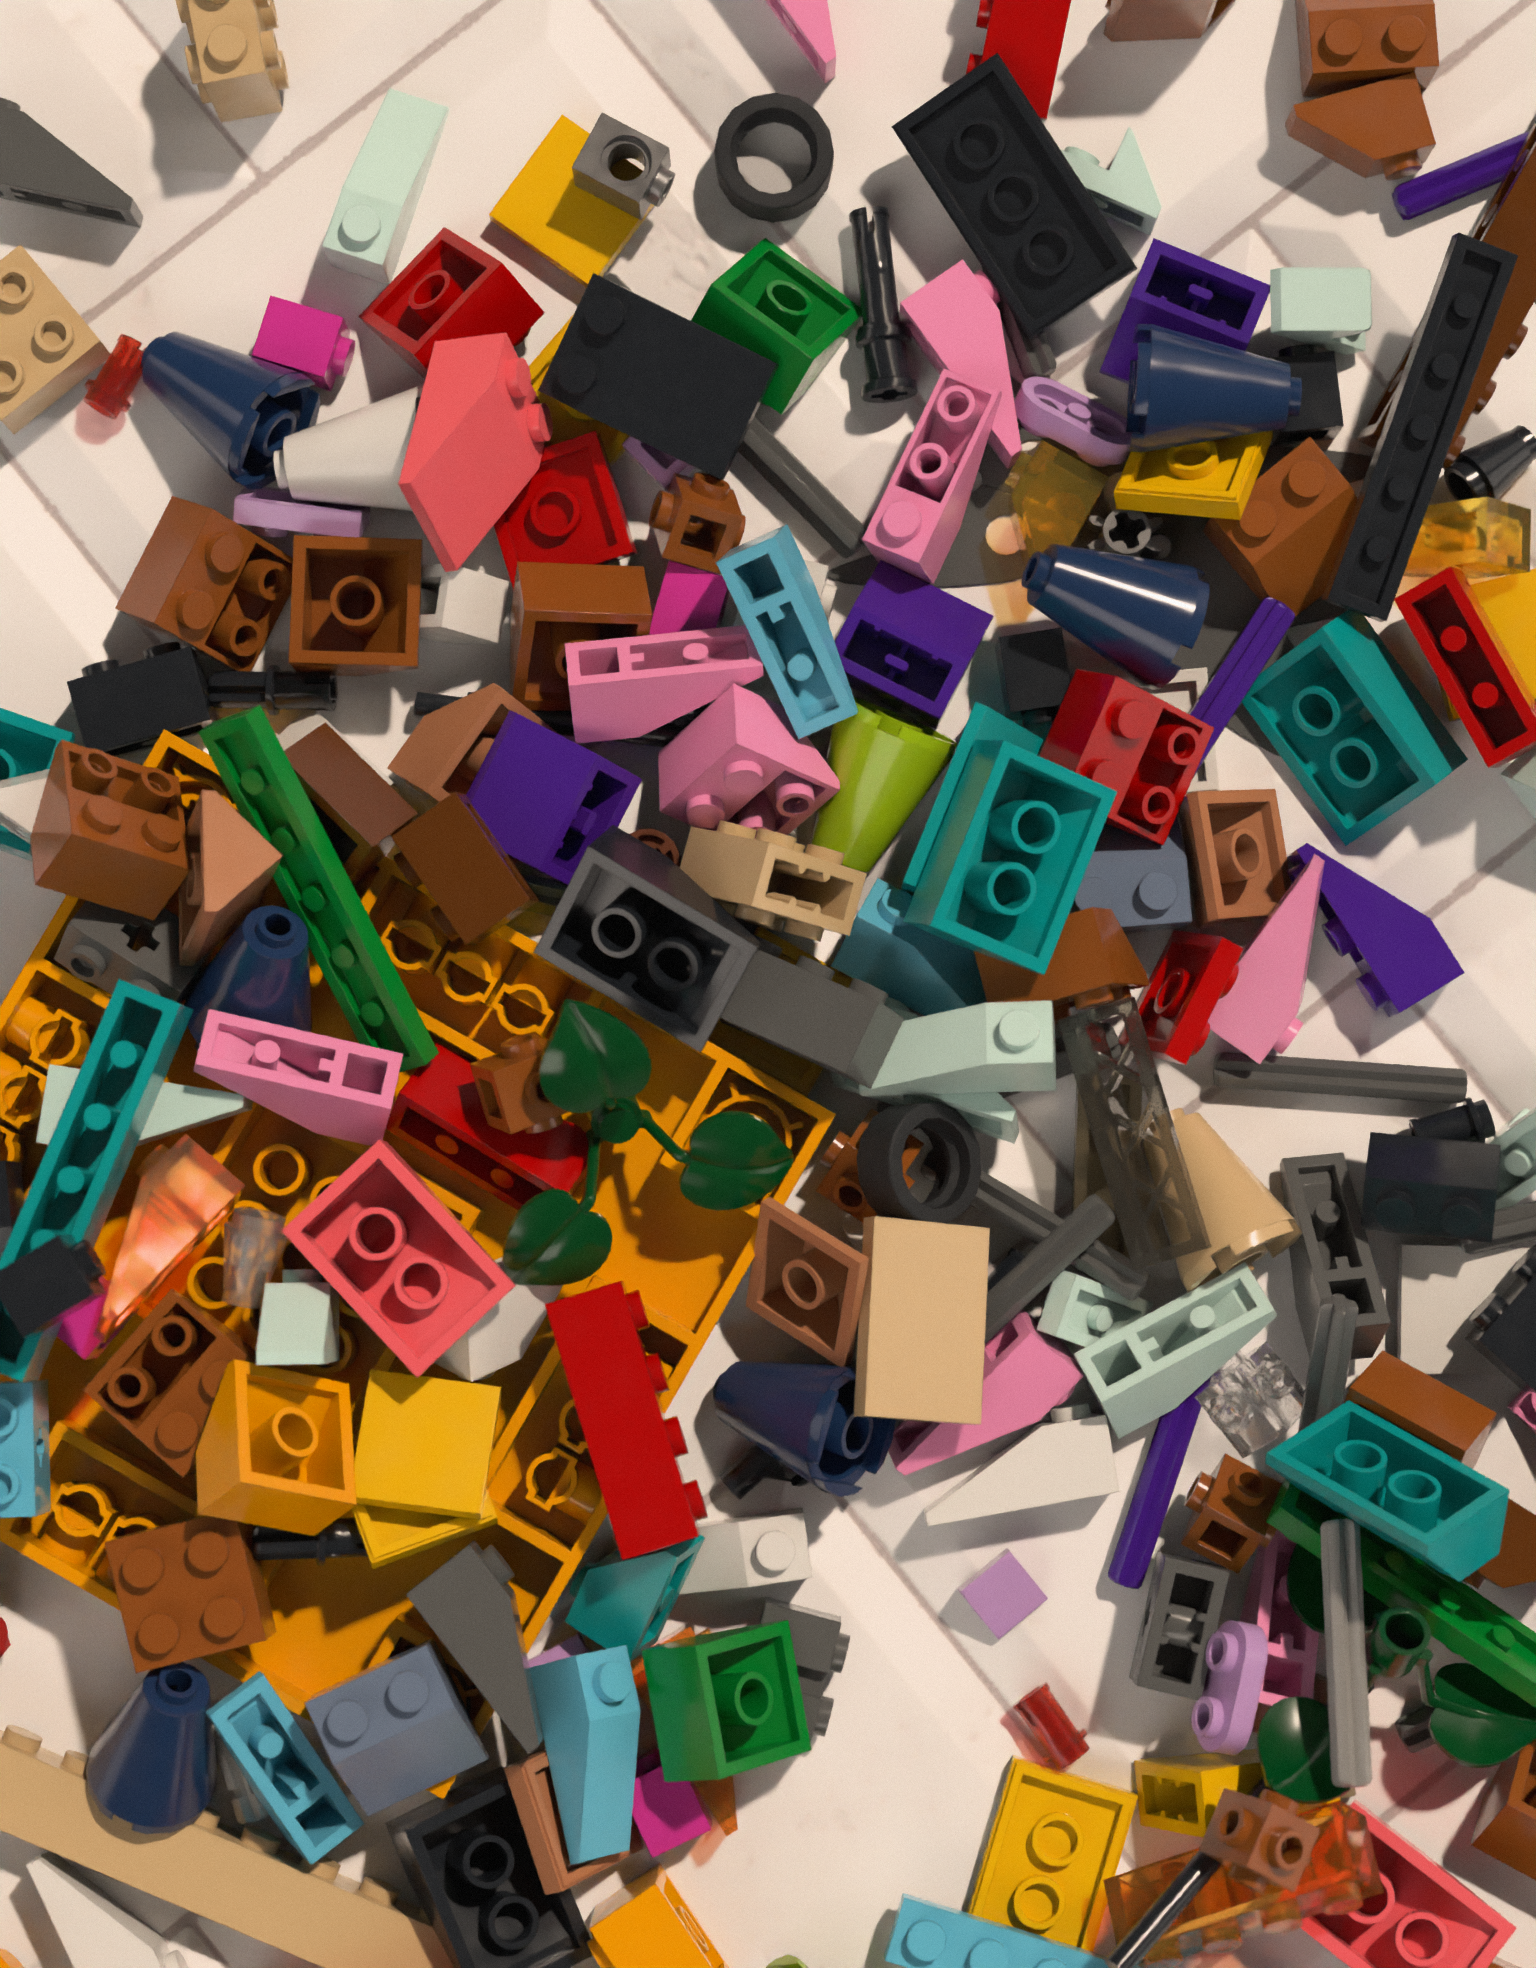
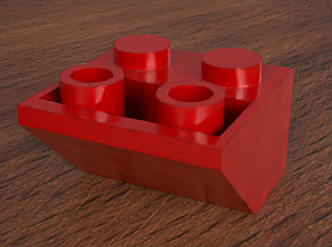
(1129, 745)

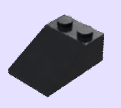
(658, 377)
(648, 938)
(482, 1884)

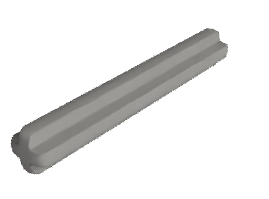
(1345, 1653)

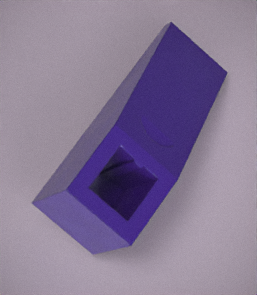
(1386, 938)

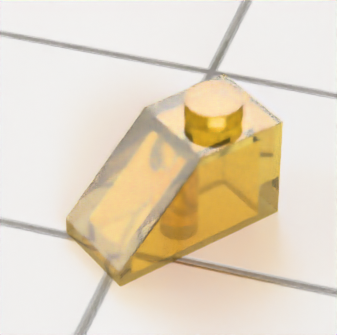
(1050, 498)
(1473, 535)

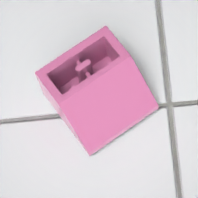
(743, 768)

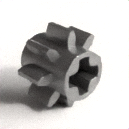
(1130, 522)

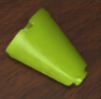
(883, 776)

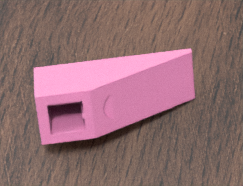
(934, 478)

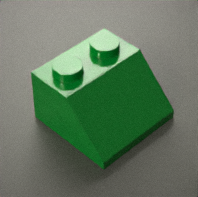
(781, 314)
(726, 1701)

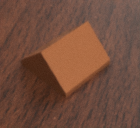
(1234, 854)
(226, 876)

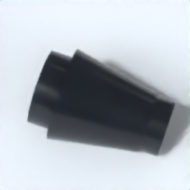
(1491, 465)

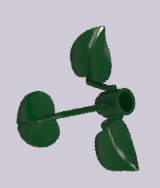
(596, 1069)
(1472, 1716)

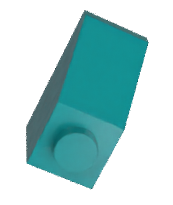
(632, 1597)

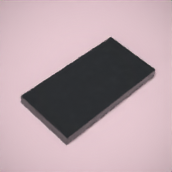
(1014, 197)

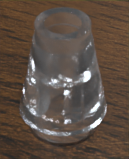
(251, 1254)

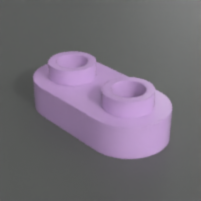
(1072, 419)
(1232, 1687)

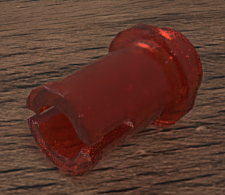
(116, 379)
(1052, 1727)

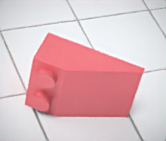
(472, 442)
(399, 1257)
(1419, 1919)

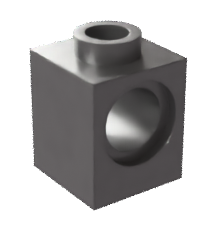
(616, 141)

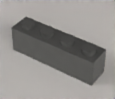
(814, 1016)

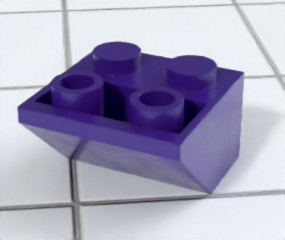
(1187, 297)
(909, 643)
(548, 796)

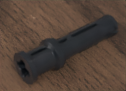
(883, 334)

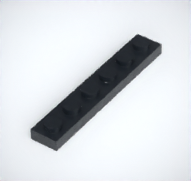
(1419, 427)

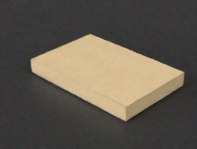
(922, 1321)

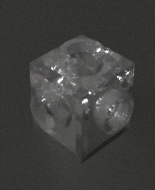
(1253, 1399)

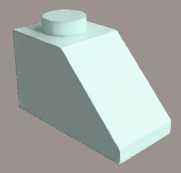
(299, 1320)

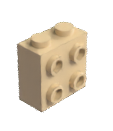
(235, 56)
(41, 342)
(774, 880)

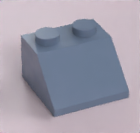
(1138, 881)
(396, 1727)

